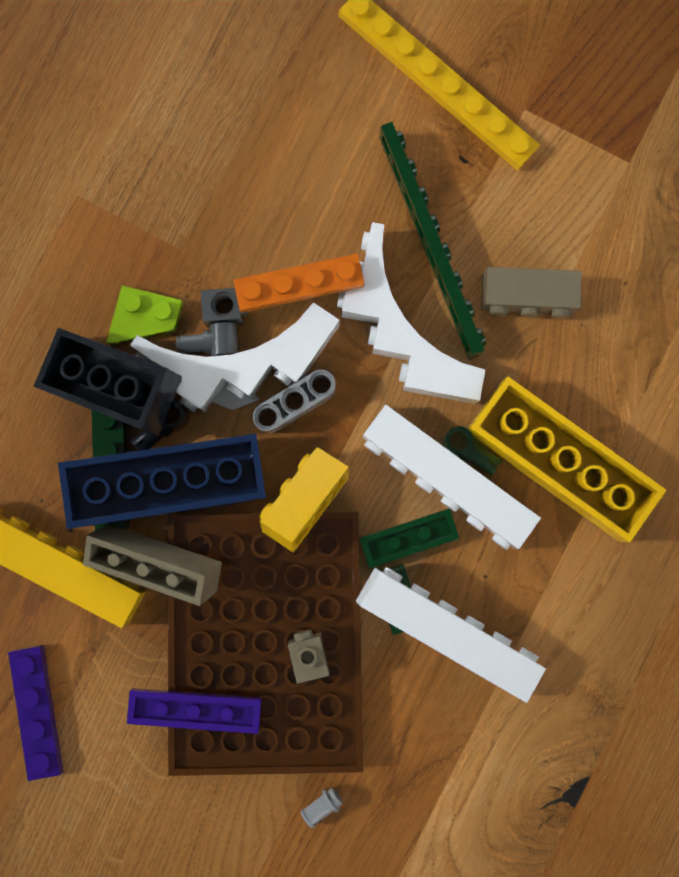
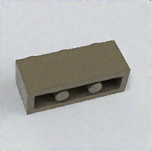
(531, 292)

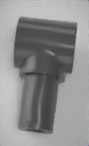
(217, 341)

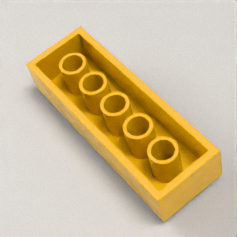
(566, 460)

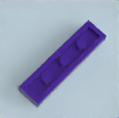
(194, 710)
(35, 712)

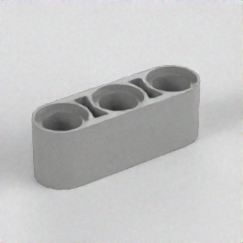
(302, 388)

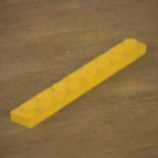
(439, 81)

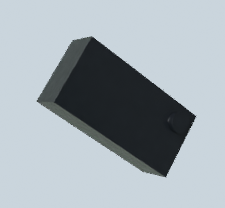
(108, 381)

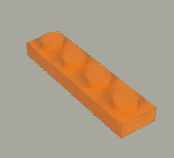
(299, 283)

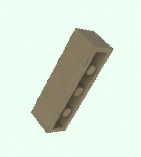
(152, 564)

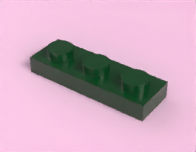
(409, 538)

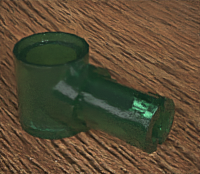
(472, 450)

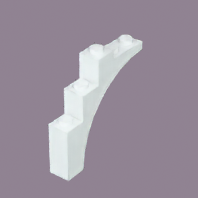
(288, 355)
(427, 369)

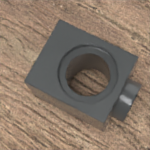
(210, 302)

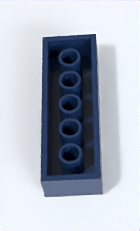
(161, 481)

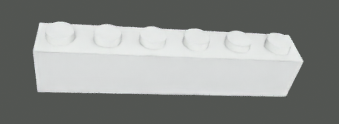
(451, 478)
(451, 635)

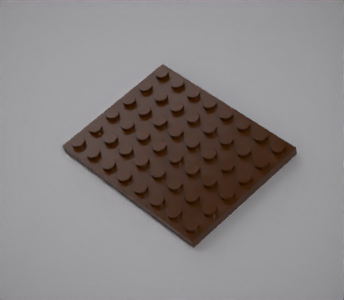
(241, 646)

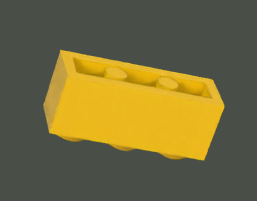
(303, 498)

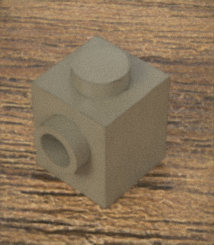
(308, 656)

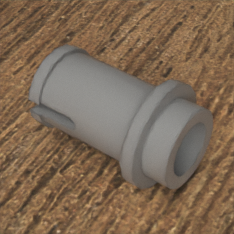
(322, 807)

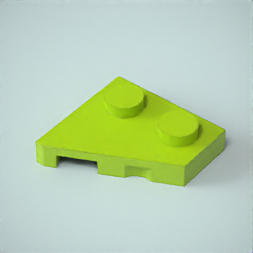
(143, 315)

